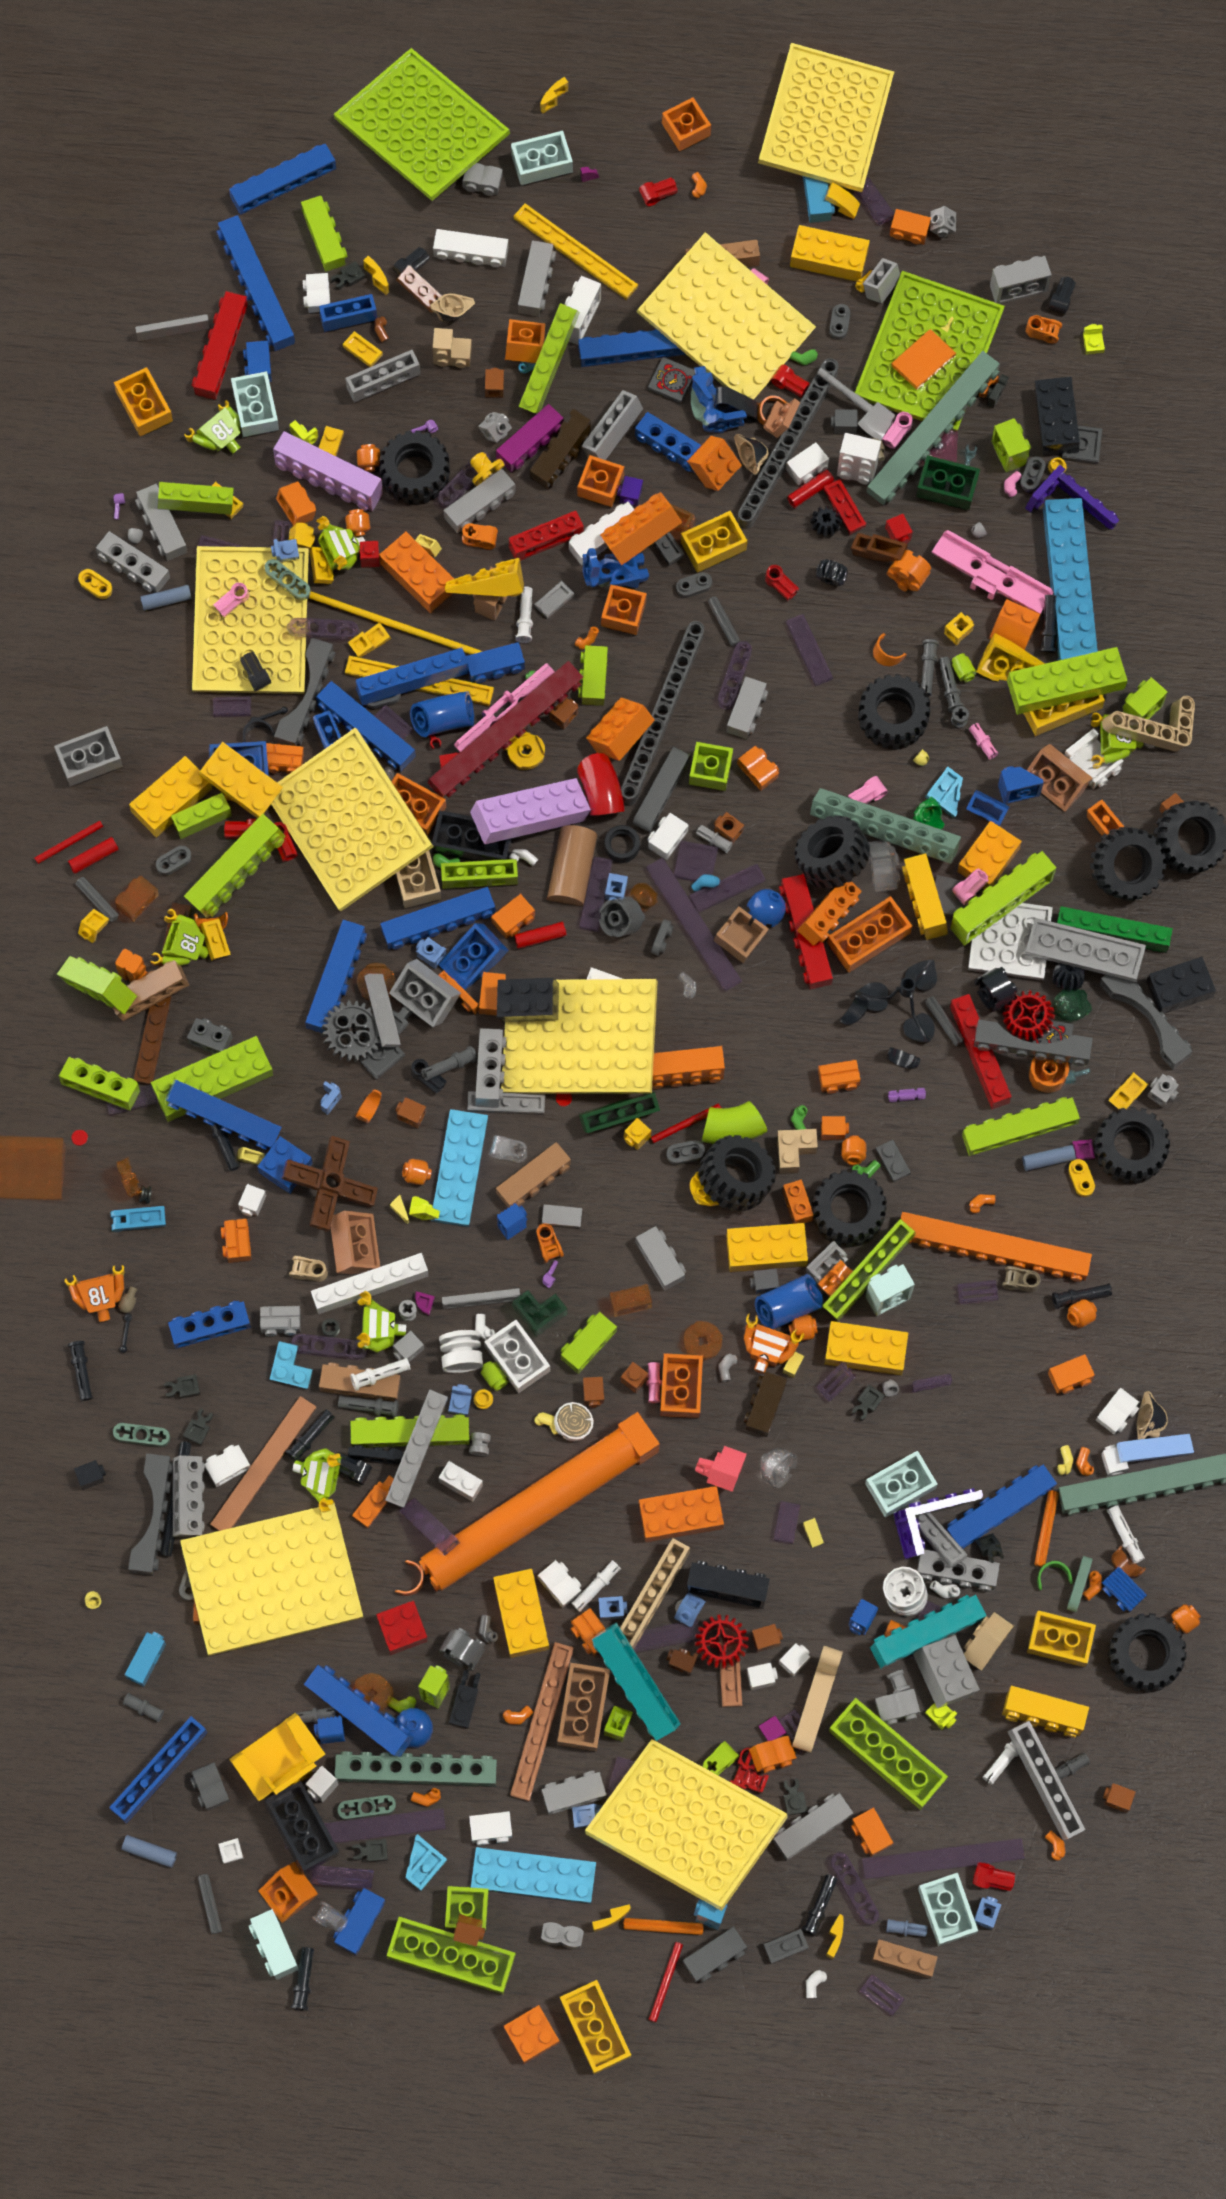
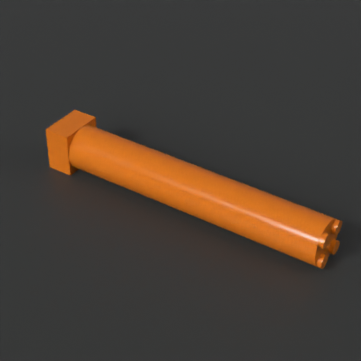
(542, 1501)

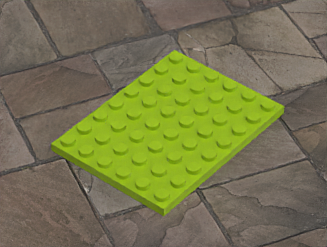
(421, 124)
(914, 310)

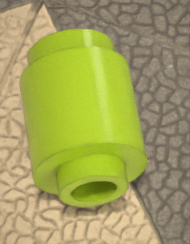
(963, 667)
(494, 1375)

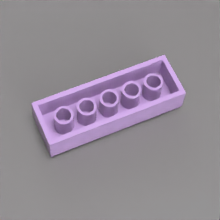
(327, 472)
(530, 811)

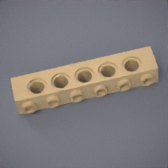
(654, 1591)

